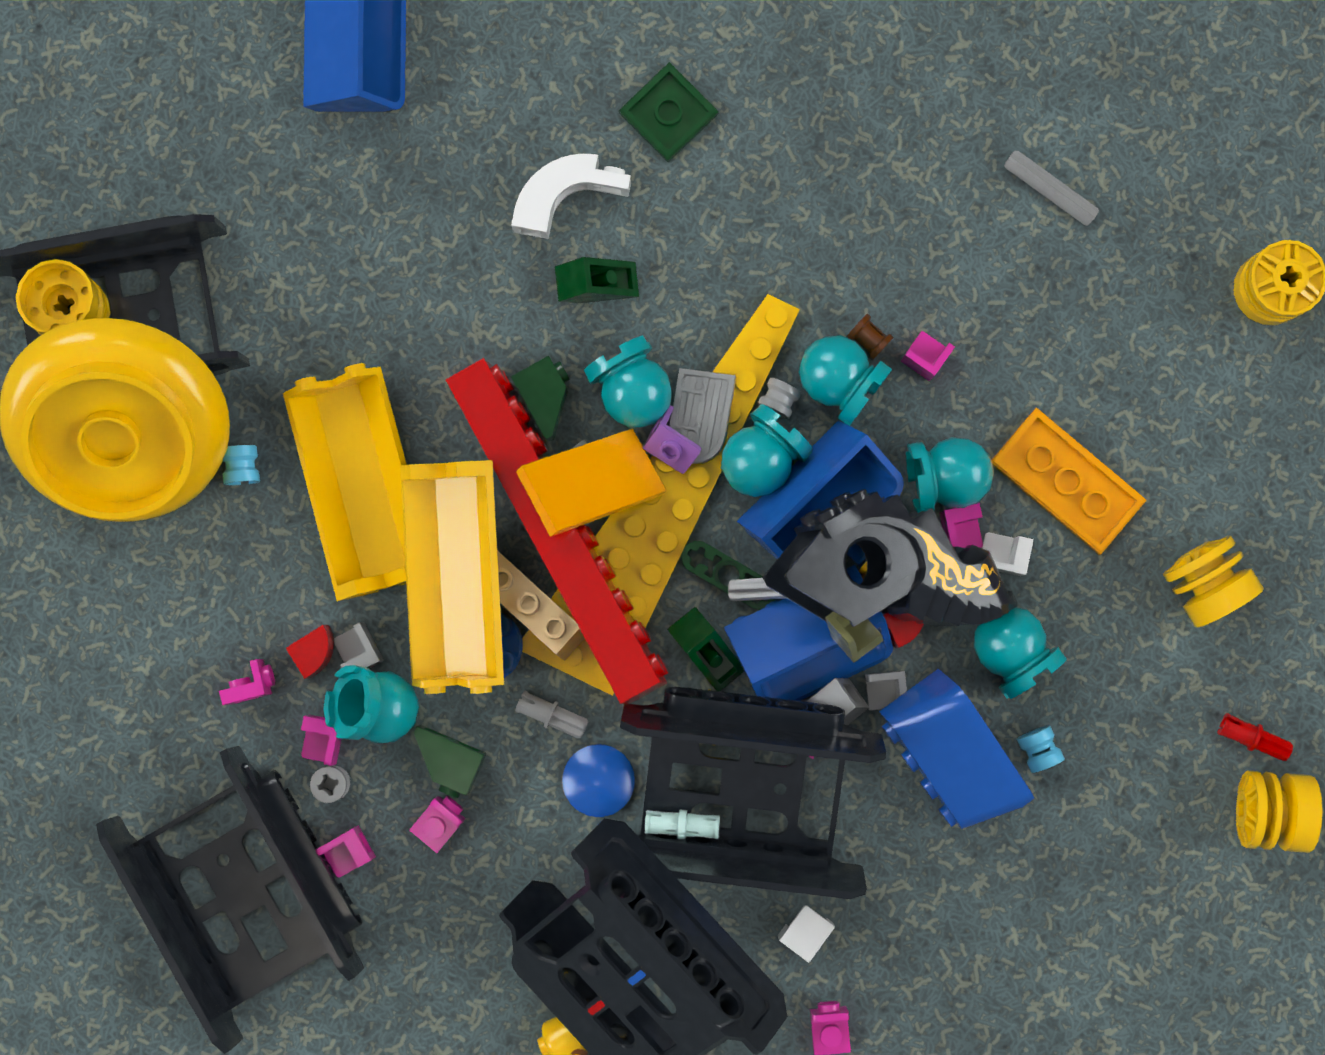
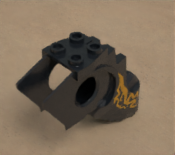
(908, 566)

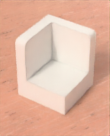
(1009, 553)
(806, 933)

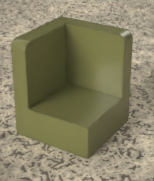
(854, 640)

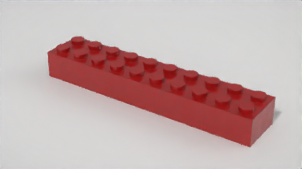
(569, 556)

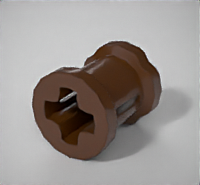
(869, 337)

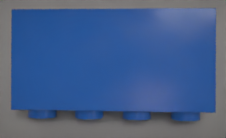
(354, 55)
(838, 464)
(792, 652)
(954, 752)

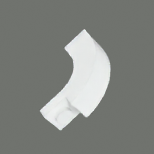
(558, 180)

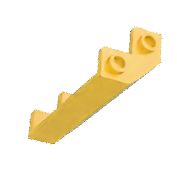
(352, 476)
(452, 576)

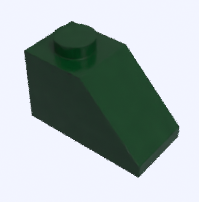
(596, 280)
(544, 393)
(706, 649)
(449, 761)

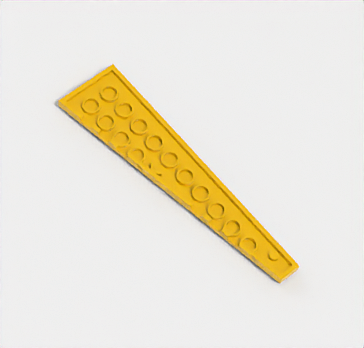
(650, 537)

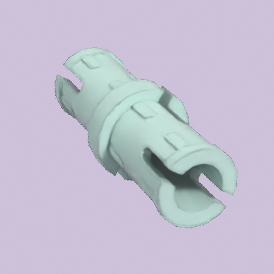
(682, 824)

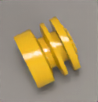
(51, 288)
(1273, 301)
(1213, 581)
(1279, 811)

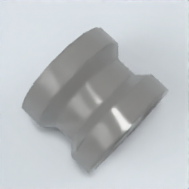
(780, 397)
(337, 781)

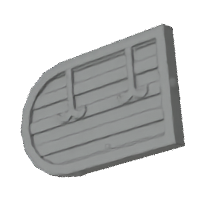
(703, 409)

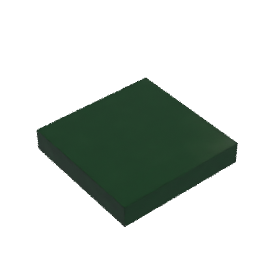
(668, 112)

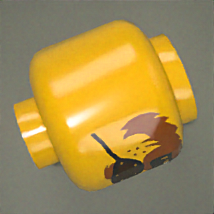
(558, 1040)

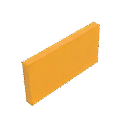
(590, 481)
(1068, 481)

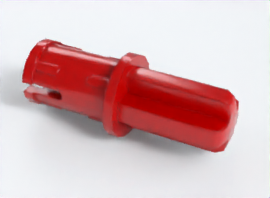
(1255, 737)

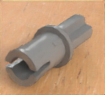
(551, 715)

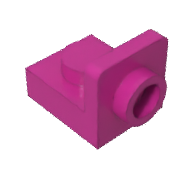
(244, 690)
(438, 822)
(830, 1028)

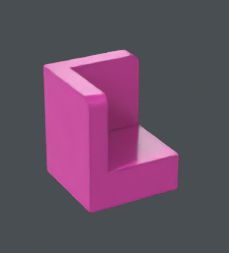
(926, 355)
(962, 525)
(319, 740)
(347, 852)

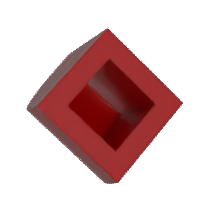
(901, 631)
(312, 651)

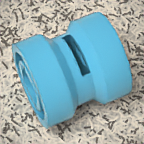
(240, 465)
(1040, 749)

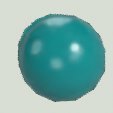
(839, 374)
(633, 387)
(761, 456)
(950, 474)
(1015, 650)
(370, 705)

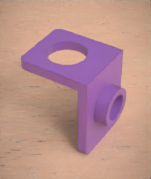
(671, 446)

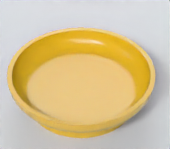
(113, 419)

